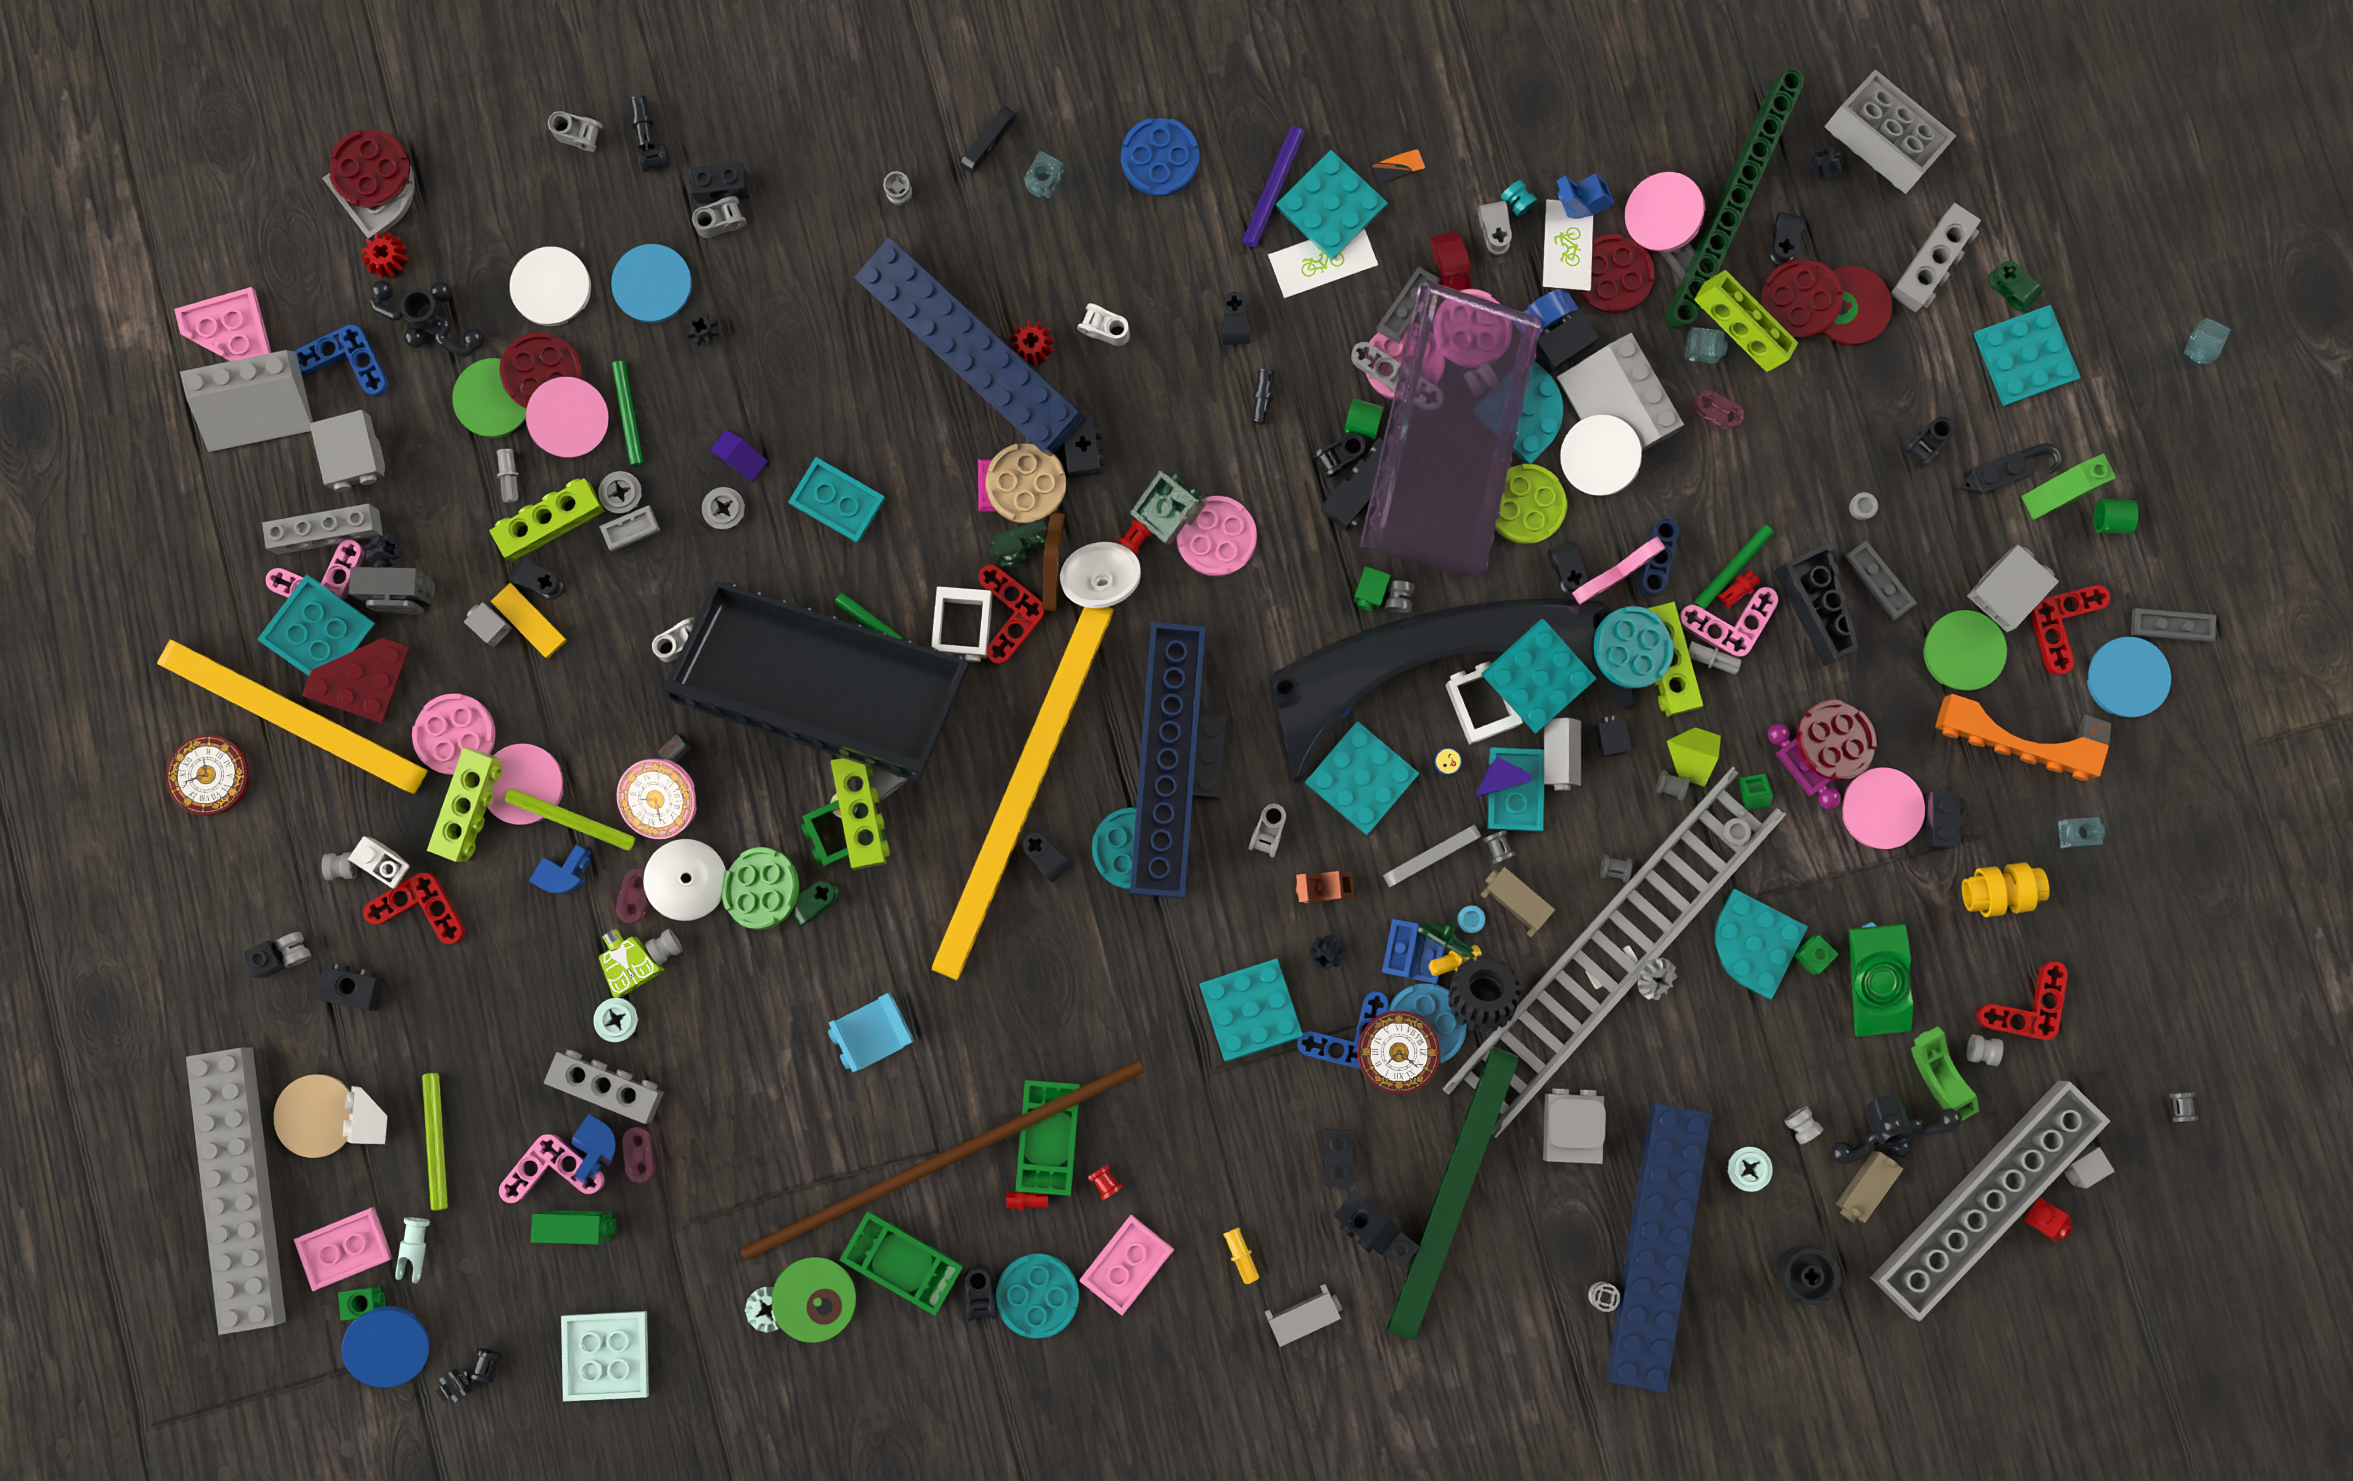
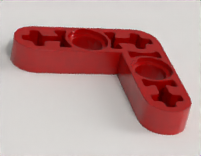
(2057, 614)
(1019, 617)
(416, 897)
(2033, 1018)

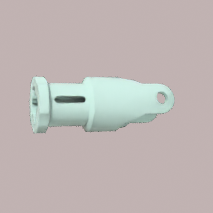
(412, 1247)

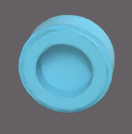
(1471, 919)

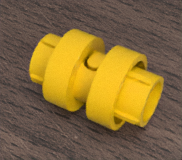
(2017, 888)

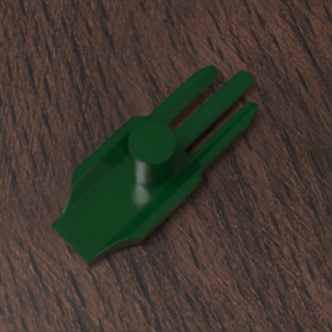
(1446, 938)

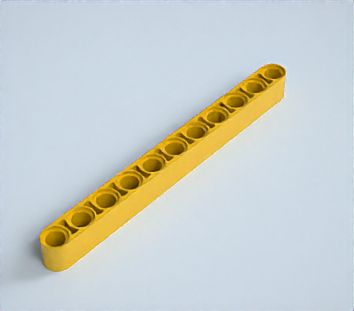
(292, 716)

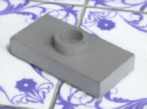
(630, 528)

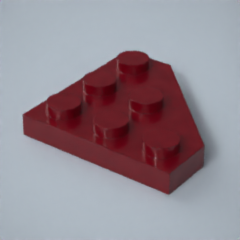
(360, 680)

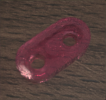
(631, 895)
(638, 1154)

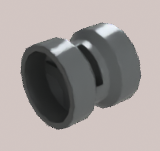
(1399, 596)

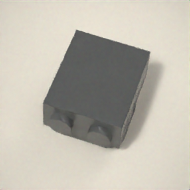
(392, 589)

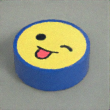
(1447, 761)

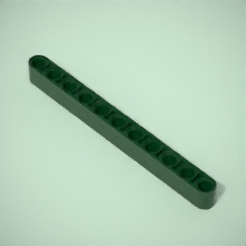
(1742, 189)
(1452, 1193)

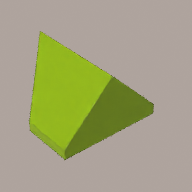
(1695, 754)

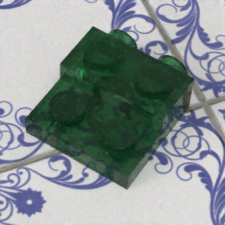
(1168, 506)
(1010, 545)

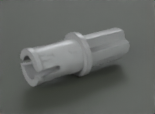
(507, 475)
(1714, 658)

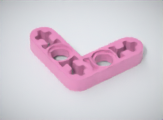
(1620, 571)
(339, 589)
(1739, 631)
(544, 1161)

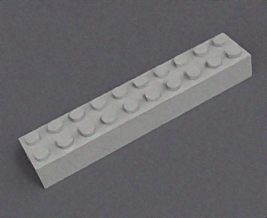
(235, 1190)
(1990, 1199)

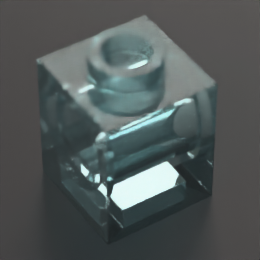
(1043, 164)
(2206, 341)
(1705, 345)
(2070, 832)

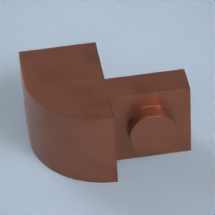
(1325, 886)

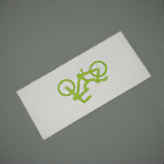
(1567, 249)
(1307, 267)

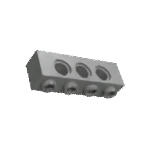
(1955, 222)
(322, 529)
(562, 1078)

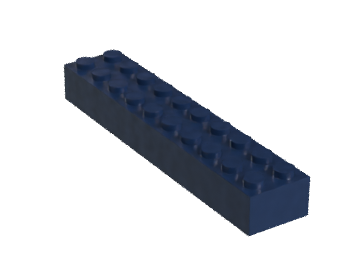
(970, 347)
(1167, 761)
(1658, 1247)

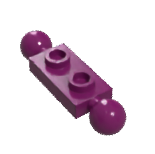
(1805, 776)

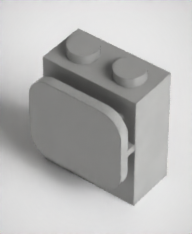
(348, 450)
(2013, 587)
(1574, 1127)

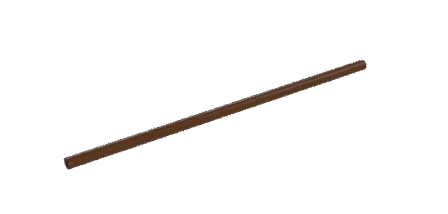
(942, 1160)

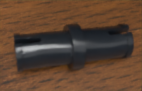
(642, 122)
(1263, 396)

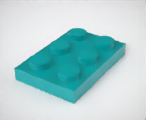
(836, 500)
(1520, 806)

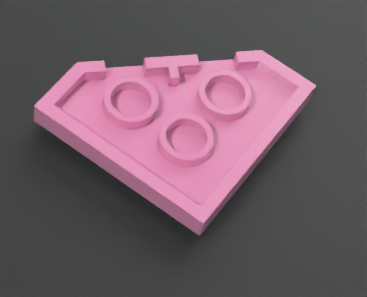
(226, 325)

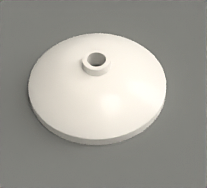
(1100, 574)
(680, 899)

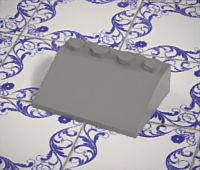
(1890, 131)
(1624, 386)
(248, 400)

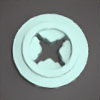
(604, 1015)
(1762, 1170)
(754, 1306)

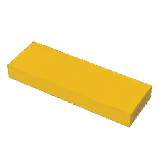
(529, 621)

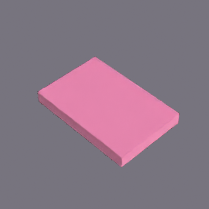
(343, 1249)
(1126, 1264)

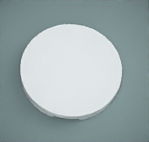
(550, 286)
(1601, 455)

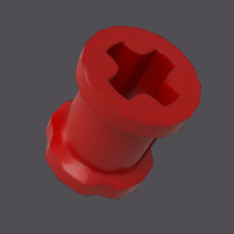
(1135, 537)
(1105, 1182)

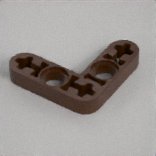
(1051, 561)

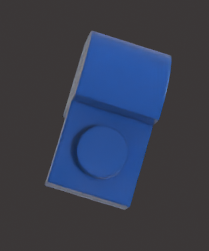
(1585, 197)
(1552, 307)
(563, 879)
(599, 1144)

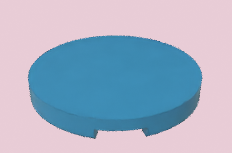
(651, 283)
(2129, 677)
(1432, 1005)

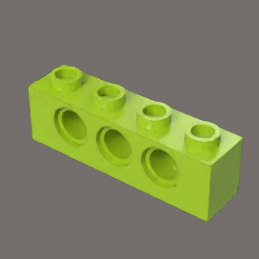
(1746, 321)
(586, 507)
(1682, 670)
(453, 812)
(859, 855)

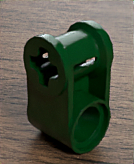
(2017, 288)
(810, 904)

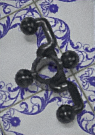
(433, 322)
(1893, 1129)

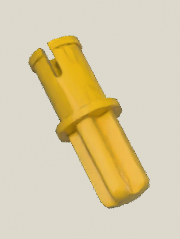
(1451, 961)
(1241, 1255)

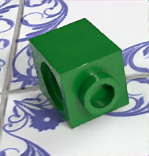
(1371, 589)
(1815, 954)
(349, 1301)

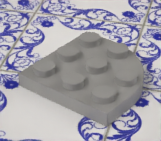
(381, 218)

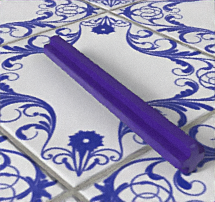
(1273, 186)

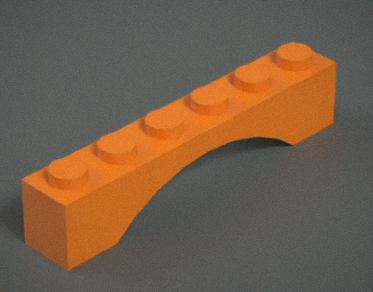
(1968, 719)

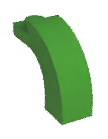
(1941, 1075)

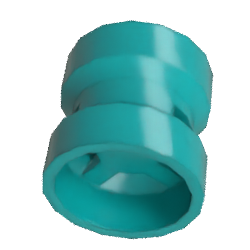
(1519, 198)

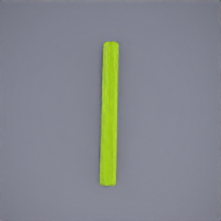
(570, 819)
(434, 1141)

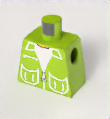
(627, 964)

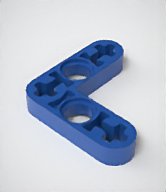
(344, 349)
(1318, 1037)

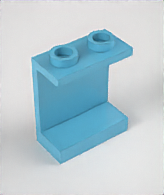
(870, 1033)

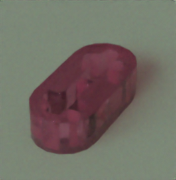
(1722, 404)

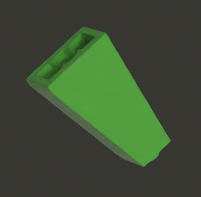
(2069, 486)

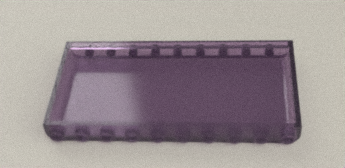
(1451, 430)

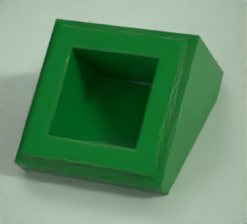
(1755, 792)

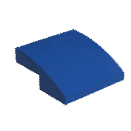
(1410, 953)

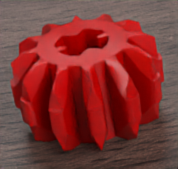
(381, 245)
(1041, 340)

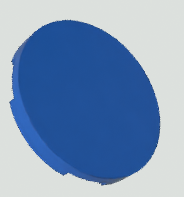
(1160, 156)
(385, 1347)

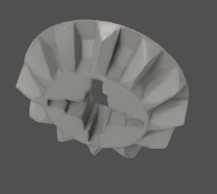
(609, 487)
(726, 496)
(1656, 968)

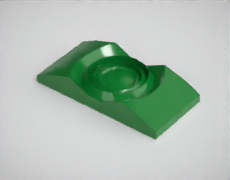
(1881, 980)
(1048, 1146)
(901, 1263)

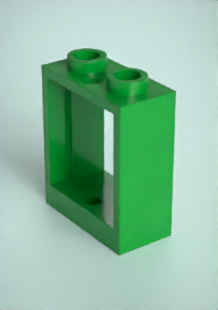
(810, 831)
(572, 1227)

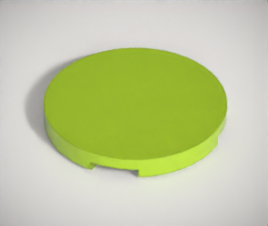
(1531, 505)

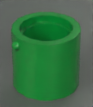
(1363, 418)
(2115, 516)

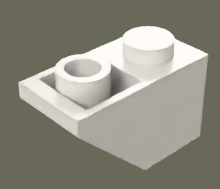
(379, 861)
(366, 1119)

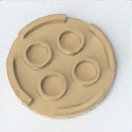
(1025, 483)
(312, 1116)

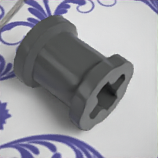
(1672, 785)
(1499, 846)
(1616, 868)
(2183, 1106)

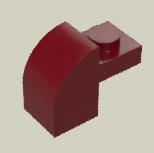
(1452, 260)

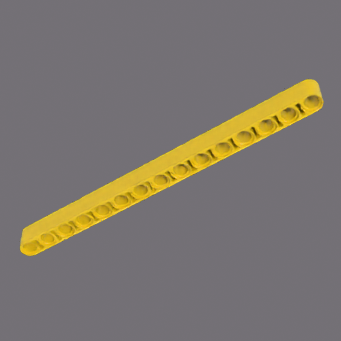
(1021, 791)

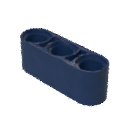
(1657, 571)

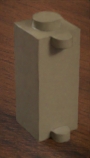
(1518, 899)
(1868, 1187)

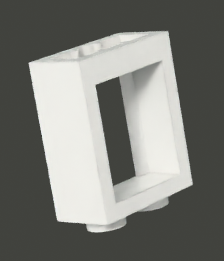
(963, 596)
(1476, 735)

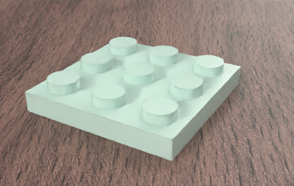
(605, 1356)

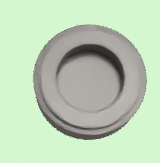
(1863, 506)
(1736, 831)

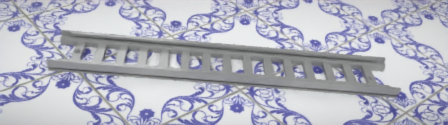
(1652, 950)

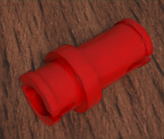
(1742, 586)
(1026, 1200)

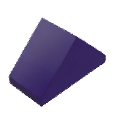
(739, 455)
(1501, 776)

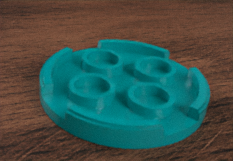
(1633, 647)
(1114, 847)
(1037, 1295)

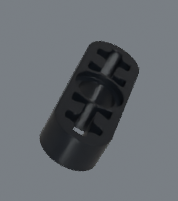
(988, 140)

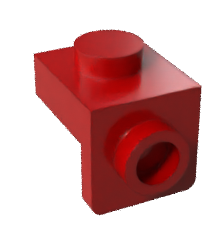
(2049, 1220)

